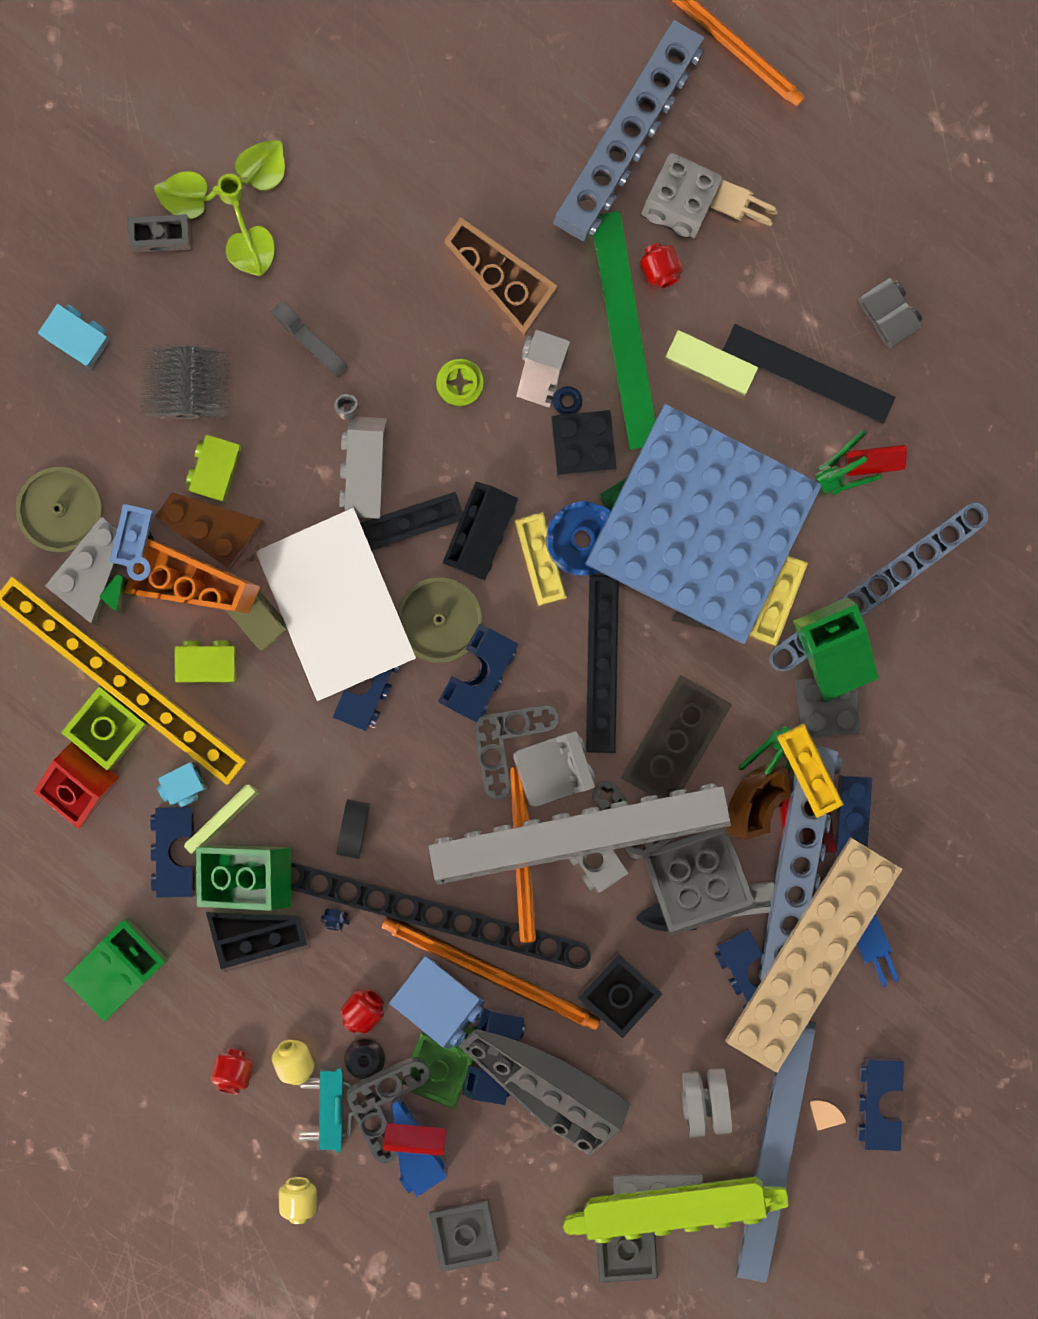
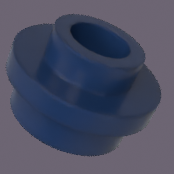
(574, 394)
(335, 919)

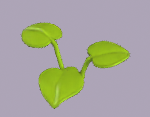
(259, 164)

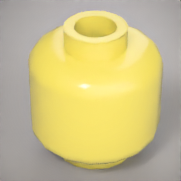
(293, 1062)
(298, 1200)

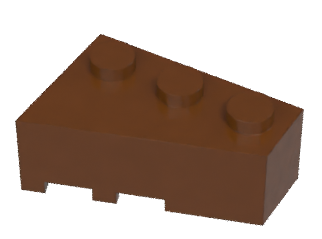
(211, 528)

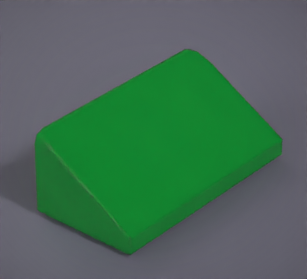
(115, 595)

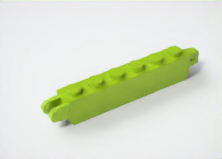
(676, 1208)

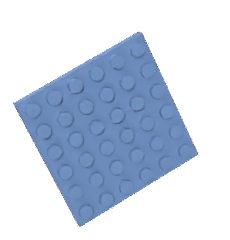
(703, 524)

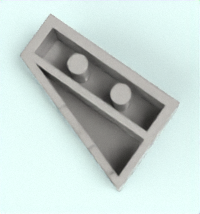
(542, 368)
(363, 466)
(87, 572)

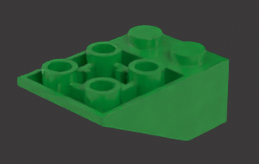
(837, 648)
(116, 969)

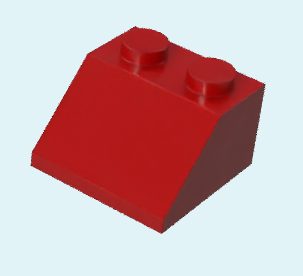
(75, 785)

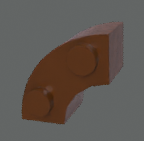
(756, 801)

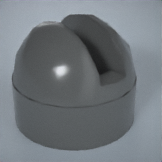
(339, 408)

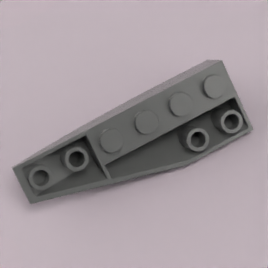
(550, 1089)

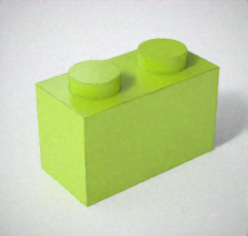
(214, 468)
(205, 663)

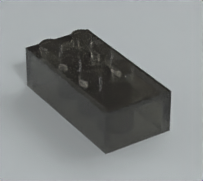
(676, 739)

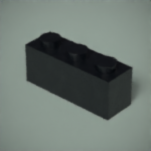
(480, 530)

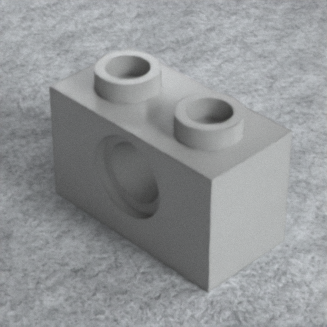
(603, 876)

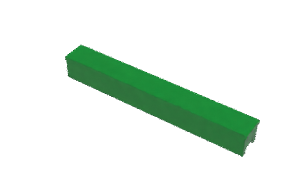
(624, 329)

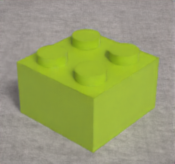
(105, 728)

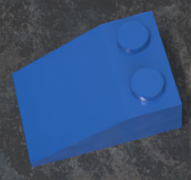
(417, 1171)

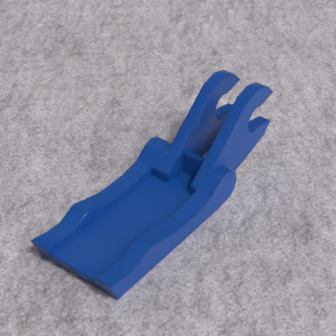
(875, 945)

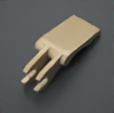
(735, 200)

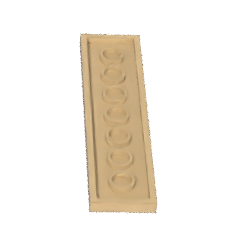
(813, 955)

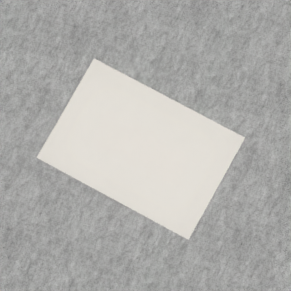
(335, 604)

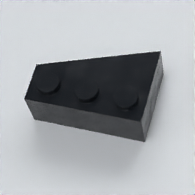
(252, 939)

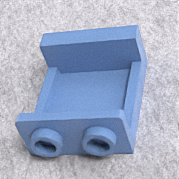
(438, 1003)

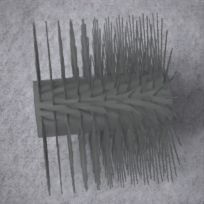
(184, 387)

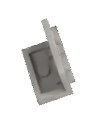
(681, 195)
(554, 769)

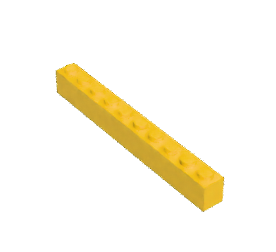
(121, 681)

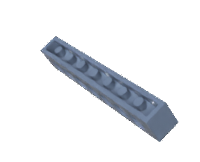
(676, 41)
(790, 850)

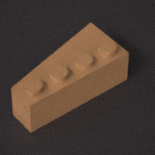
(505, 277)

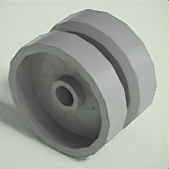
(706, 1102)

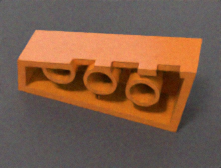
(190, 580)

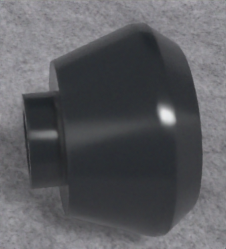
(374, 1060)

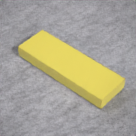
(542, 570)
(779, 602)

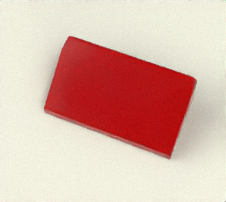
(878, 460)
(414, 1139)

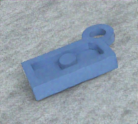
(132, 540)

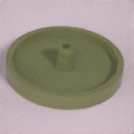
(58, 508)
(439, 618)

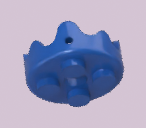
(561, 532)

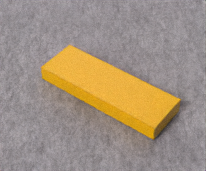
(810, 770)

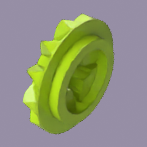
(449, 373)

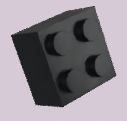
(583, 443)
(619, 995)

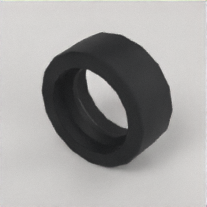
(353, 829)

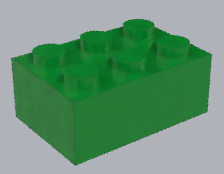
(243, 877)

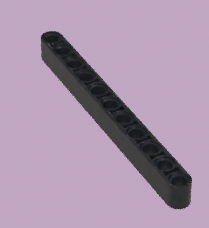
(446, 925)

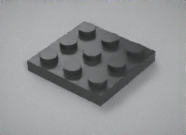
(698, 880)

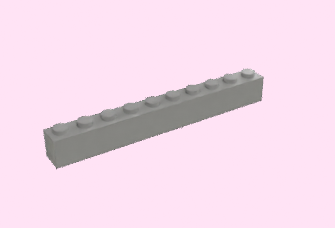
(579, 835)

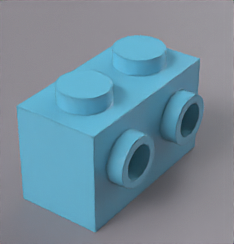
(74, 336)
(182, 785)

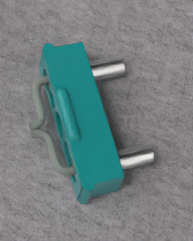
(330, 1110)

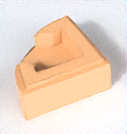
(825, 1114)

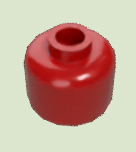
(661, 265)
(362, 1011)
(231, 1072)

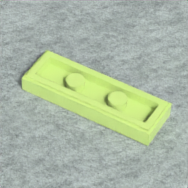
(711, 362)
(222, 818)

